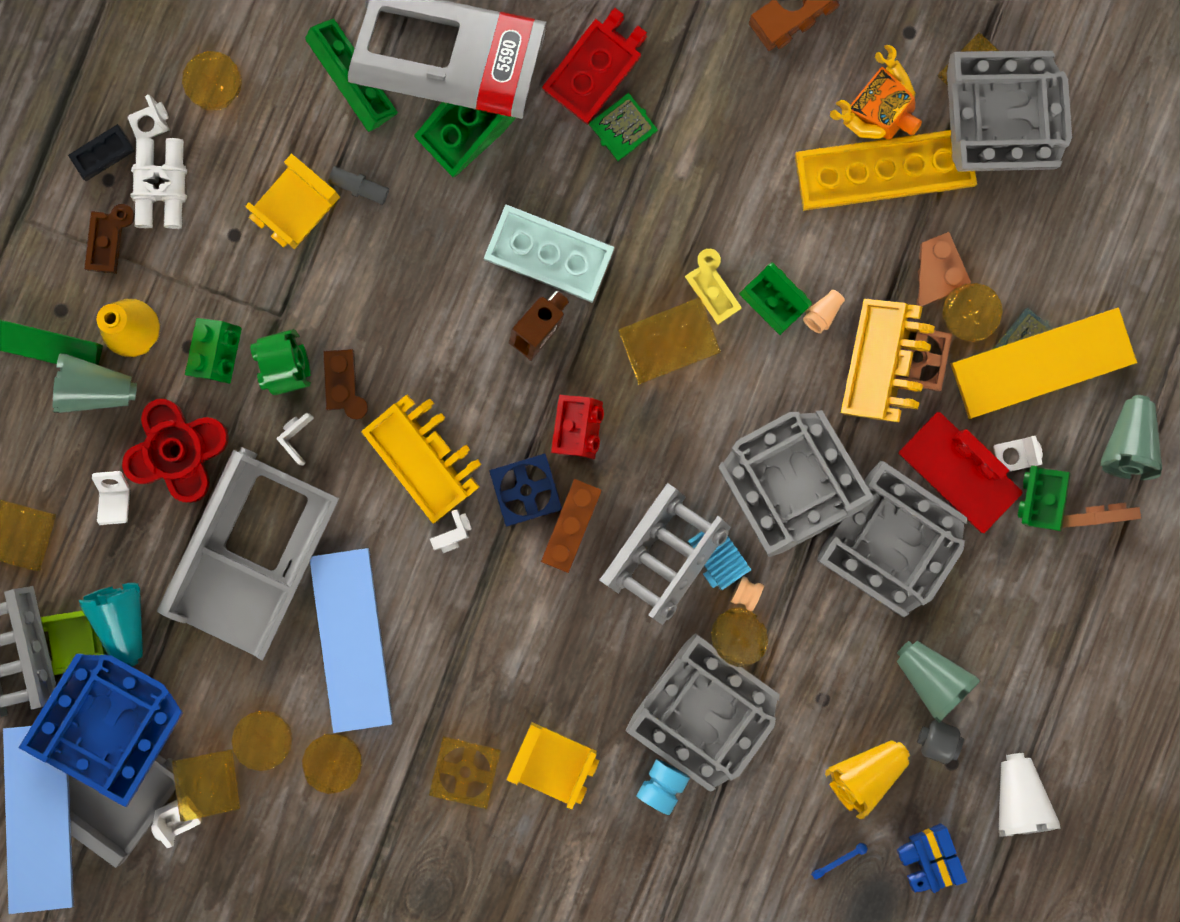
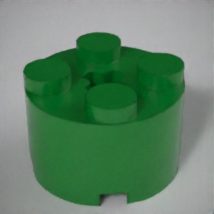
(281, 362)

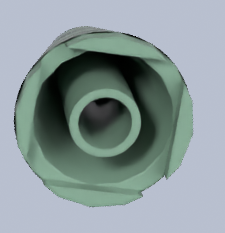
(89, 386)
(1134, 442)
(935, 678)

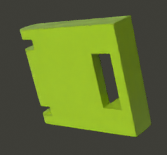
(70, 636)

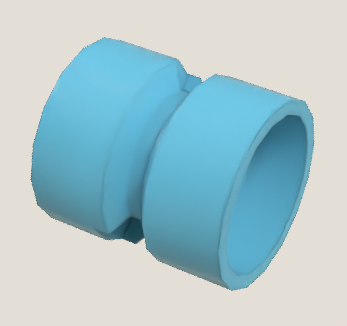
(663, 787)

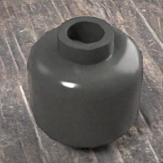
(940, 742)

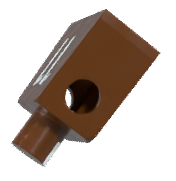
(531, 331)

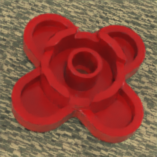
(154, 457)

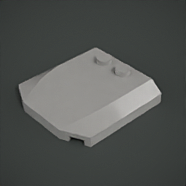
(1008, 110)
(794, 480)
(898, 543)
(705, 715)

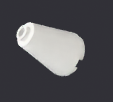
(1023, 800)

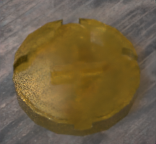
(211, 80)
(972, 312)
(739, 637)
(262, 740)
(332, 763)

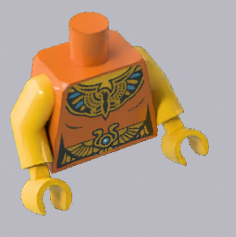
(883, 104)

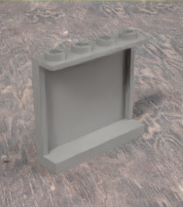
(115, 829)

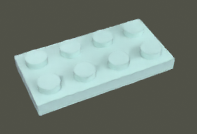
(549, 253)

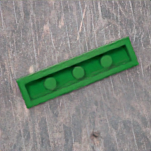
(335, 55)
(45, 344)

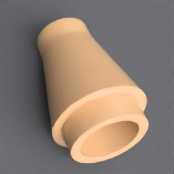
(823, 312)

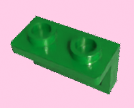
(775, 298)
(213, 350)
(1044, 498)

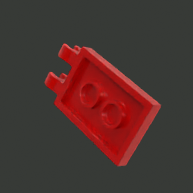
(595, 67)

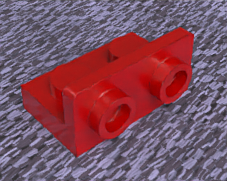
(577, 426)

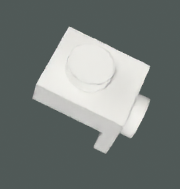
(449, 540)
(168, 824)

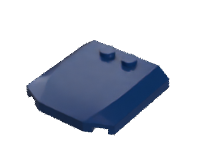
(104, 725)

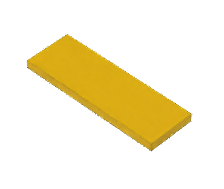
(879, 170)
(1043, 363)

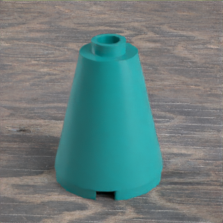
(117, 620)

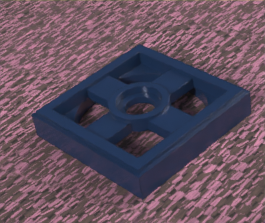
(514, 493)

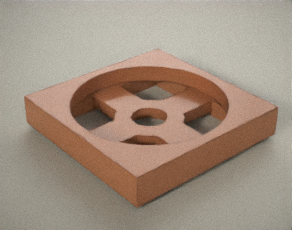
(936, 382)

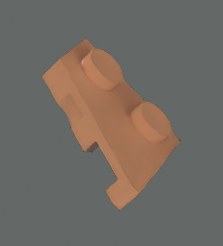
(939, 269)
(1097, 515)

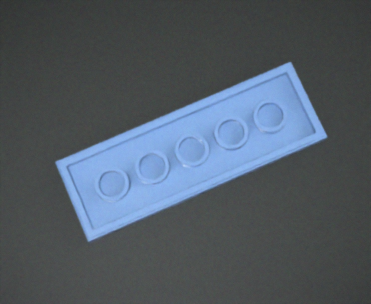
(351, 640)
(36, 830)

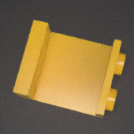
(293, 204)
(553, 765)

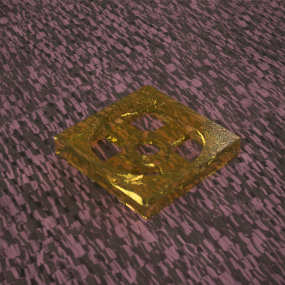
(449, 744)

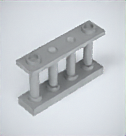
(643, 537)
(32, 650)

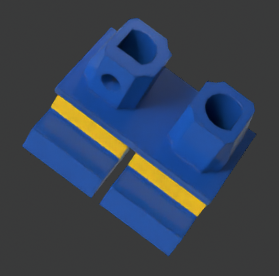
(936, 859)

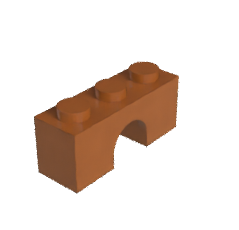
(777, 25)
(571, 525)

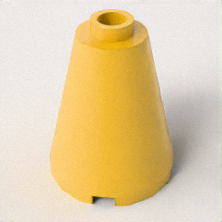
(128, 327)
(868, 776)

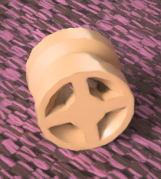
(747, 593)

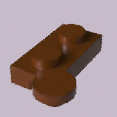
(105, 238)
(341, 384)

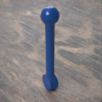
(860, 849)

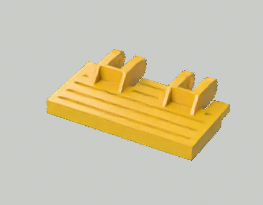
(879, 359)
(419, 459)

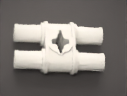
(147, 174)

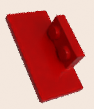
(961, 471)

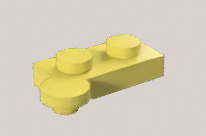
(712, 288)

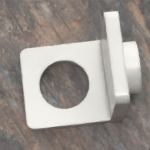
(159, 115)
(291, 428)
(1029, 452)
(113, 499)

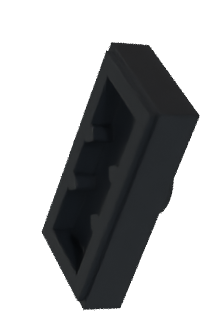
(101, 152)

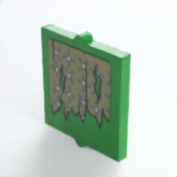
(623, 127)

